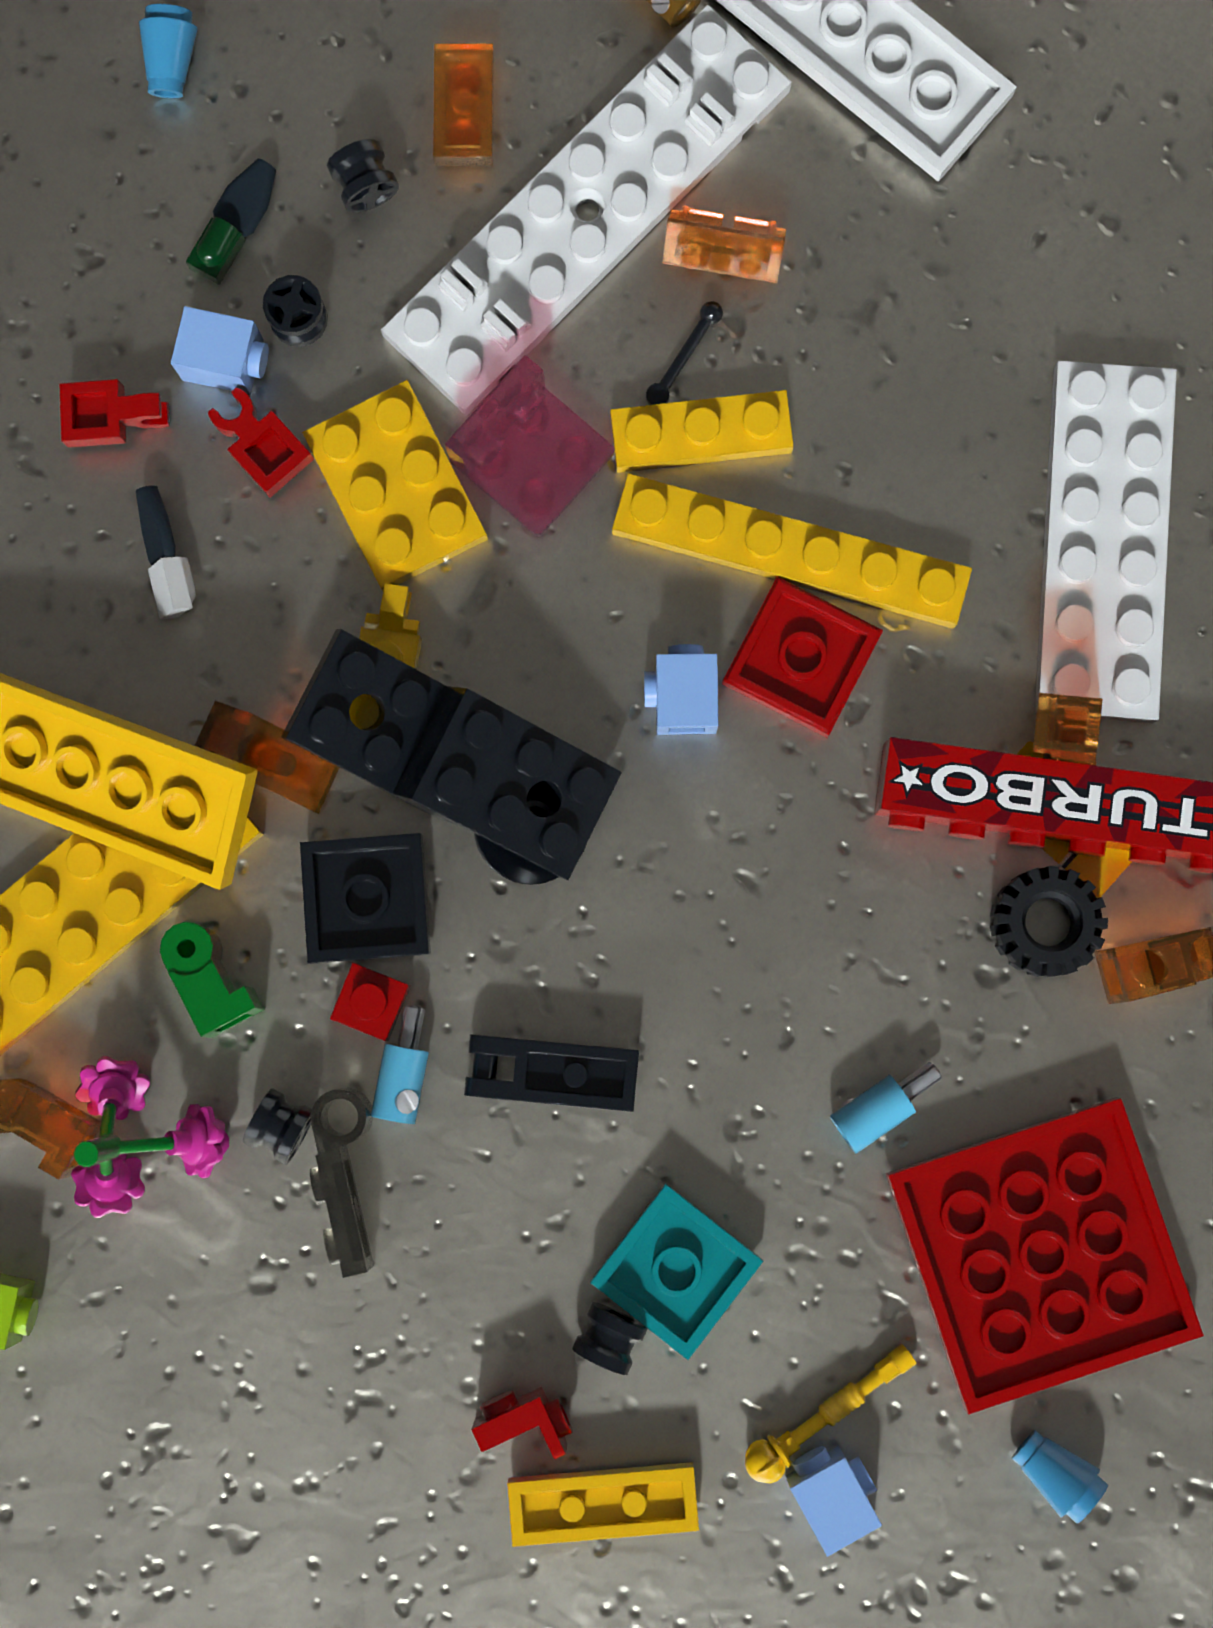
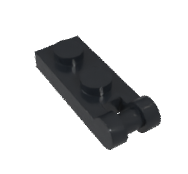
(554, 1073)

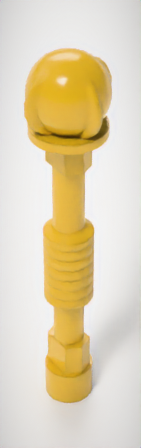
(768, 1458)

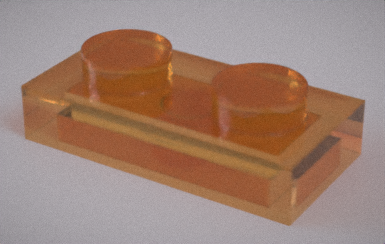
(463, 104)

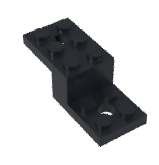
(452, 754)

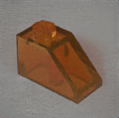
(258, 744)

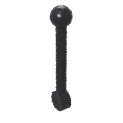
(710, 314)

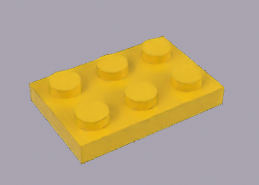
(395, 485)

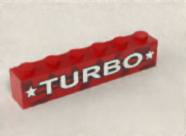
(1046, 800)

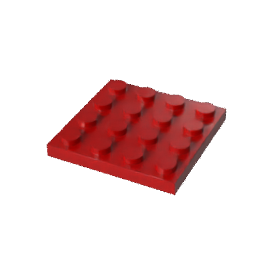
(1044, 1255)

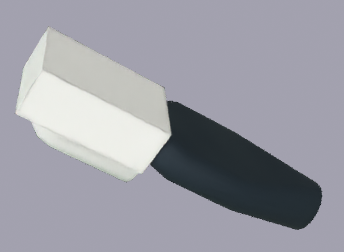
(169, 574)

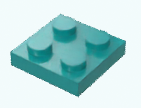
(676, 1271)

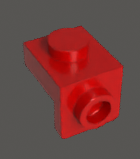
(511, 1416)

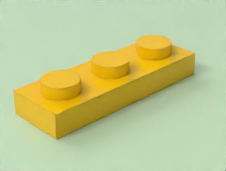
(701, 431)
(602, 1504)

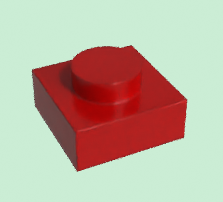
(370, 1002)

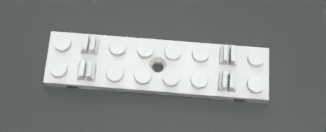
(630, 164)

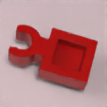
(264, 447)

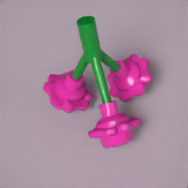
(104, 1173)

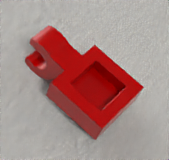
(100, 411)

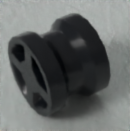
(362, 175)
(288, 299)
(278, 1126)
(609, 1338)

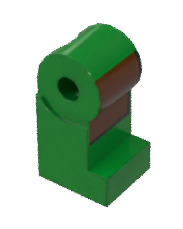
(195, 967)

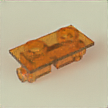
(700, 242)

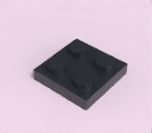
(365, 898)

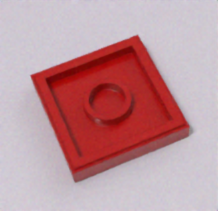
(802, 657)

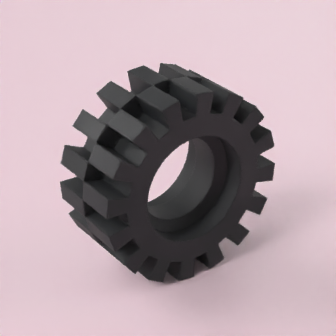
(1084, 915)

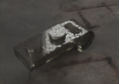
(335, 1183)

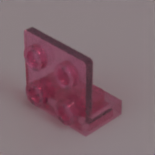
(528, 449)

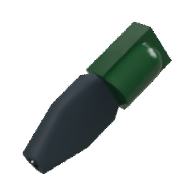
(234, 219)

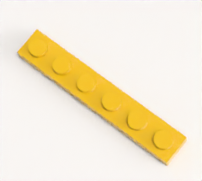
(791, 550)

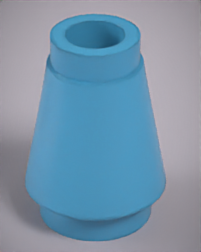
(167, 48)
(1060, 1476)

